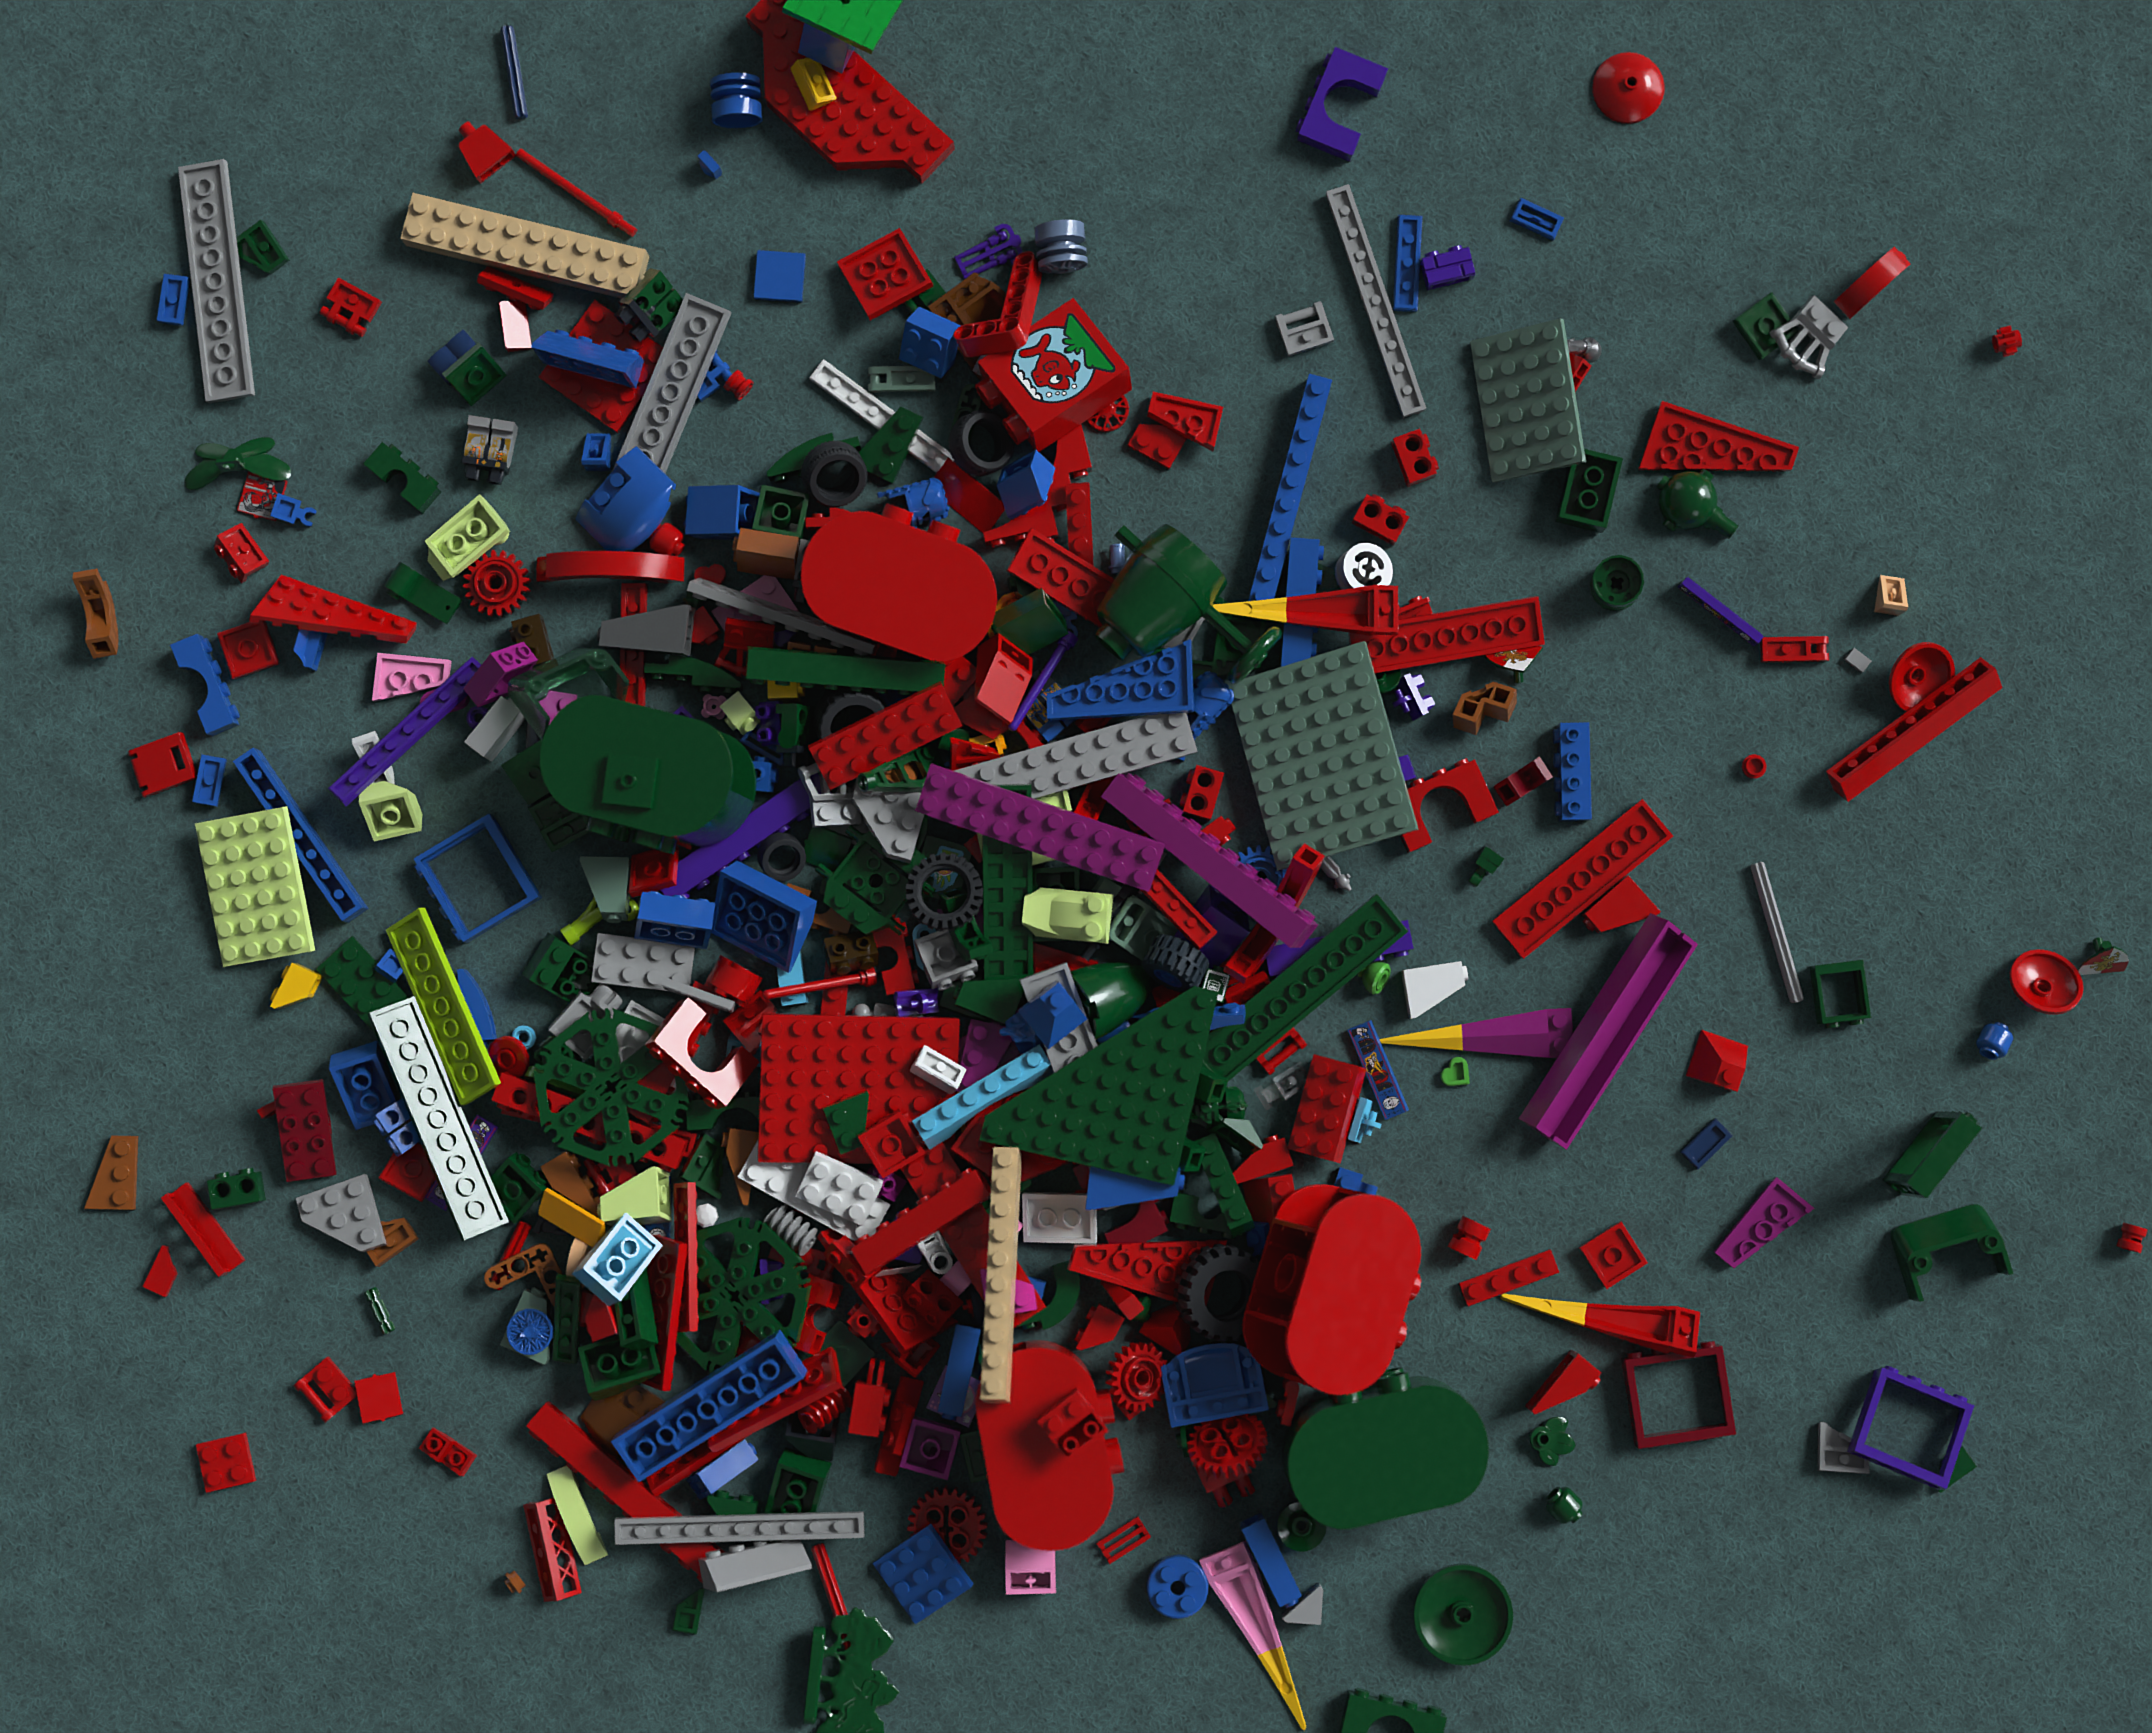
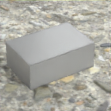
(1857, 660)

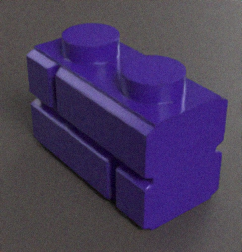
(1447, 267)

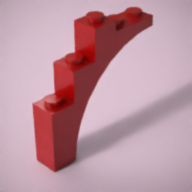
(1070, 460)

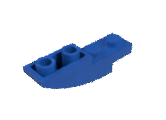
(477, 1005)

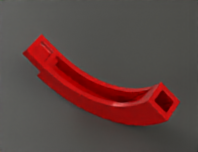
(610, 564)
(1261, 941)

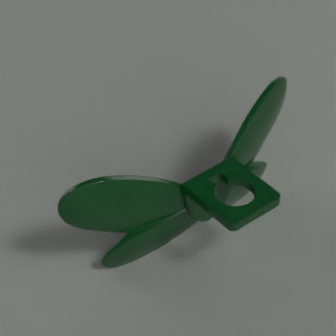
(247, 456)

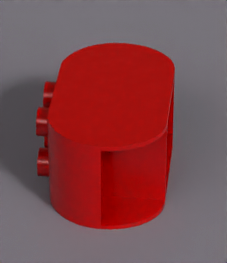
(899, 583)
(1333, 1288)
(1032, 1486)

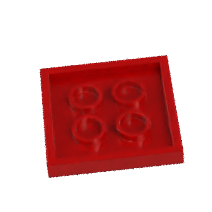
(885, 274)

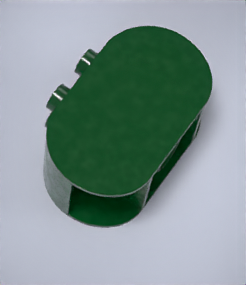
(701, 779)
(1385, 1451)

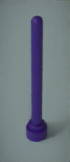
(1063, 644)

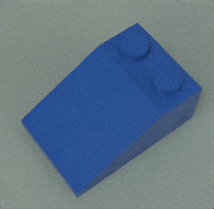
(363, 1082)

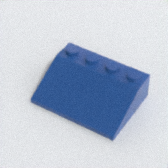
(589, 358)
(761, 915)

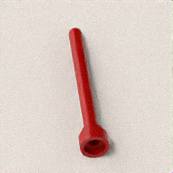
(863, 977)

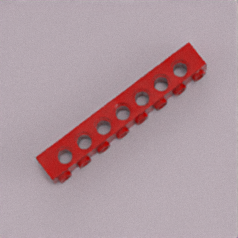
(510, 1084)

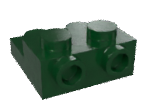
(518, 1185)

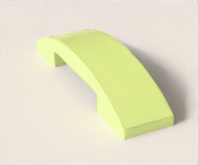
(575, 1515)

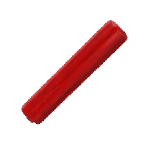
(513, 1247)

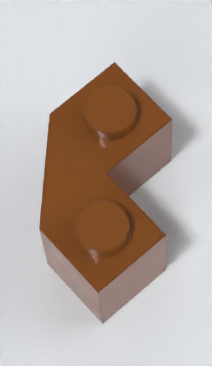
(1493, 701)

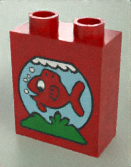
(1055, 378)

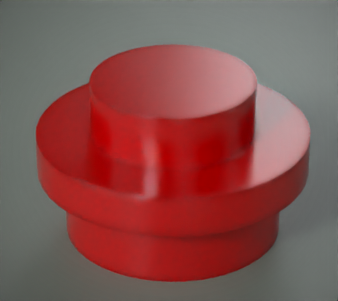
(1754, 766)

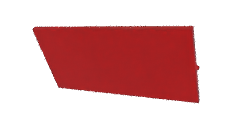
(969, 496)

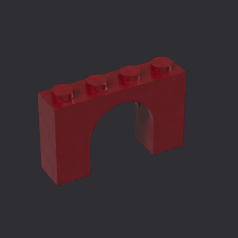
(1141, 1227)

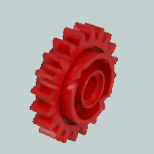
(503, 597)
(1138, 1393)

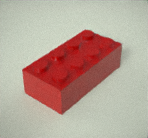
(1327, 1108)

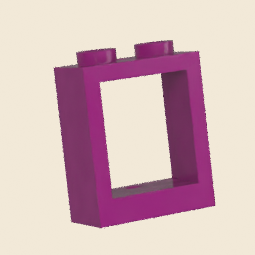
(497, 672)

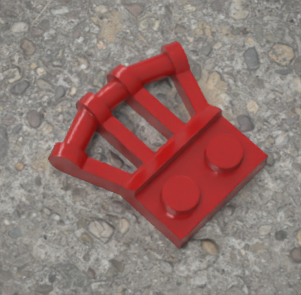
(740, 635)

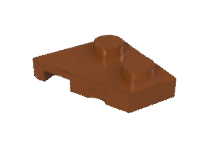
(398, 1237)

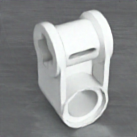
(934, 1248)

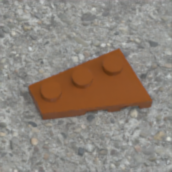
(117, 1176)

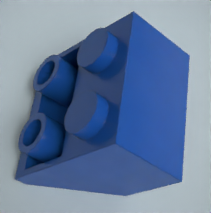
(1025, 484)

